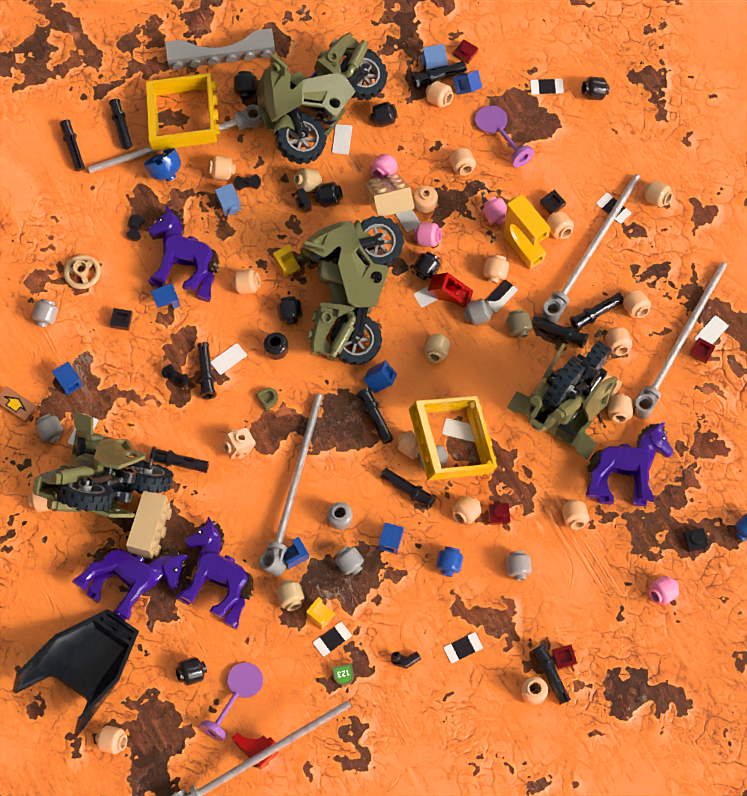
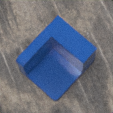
(467, 82)
(165, 295)
(380, 376)
(67, 378)
(391, 538)
(295, 553)

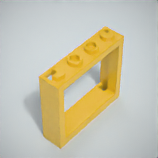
(178, 85)
(427, 446)

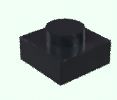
(303, 201)
(553, 202)
(121, 319)
(696, 539)

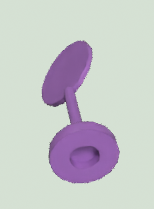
(493, 120)
(244, 681)

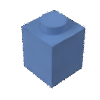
(434, 57)
(228, 199)

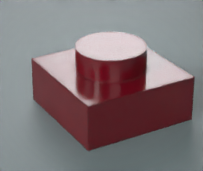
(465, 51)
(702, 350)
(499, 514)
(564, 657)

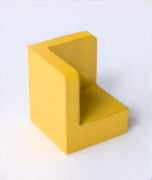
(285, 261)
(319, 613)

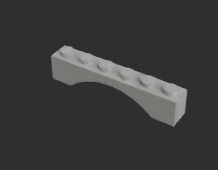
(184, 54)

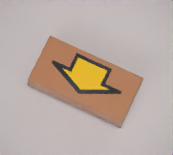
(16, 404)

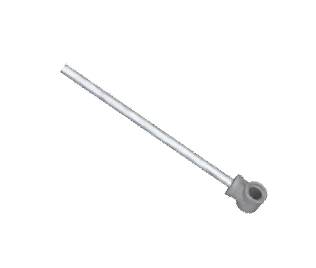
(242, 120)
(559, 299)
(650, 394)
(272, 559)
(194, 791)

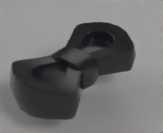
(241, 183)
(136, 221)
(169, 372)

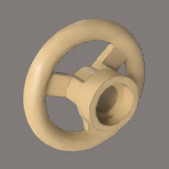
(78, 265)

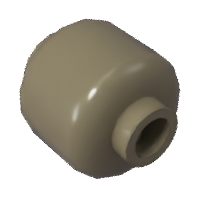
(519, 323)

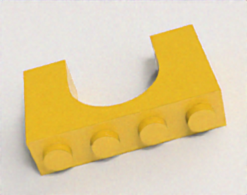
(525, 230)

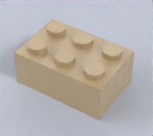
(389, 195)
(149, 525)

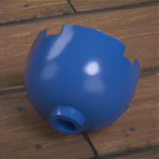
(164, 165)

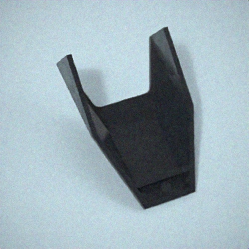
(85, 659)

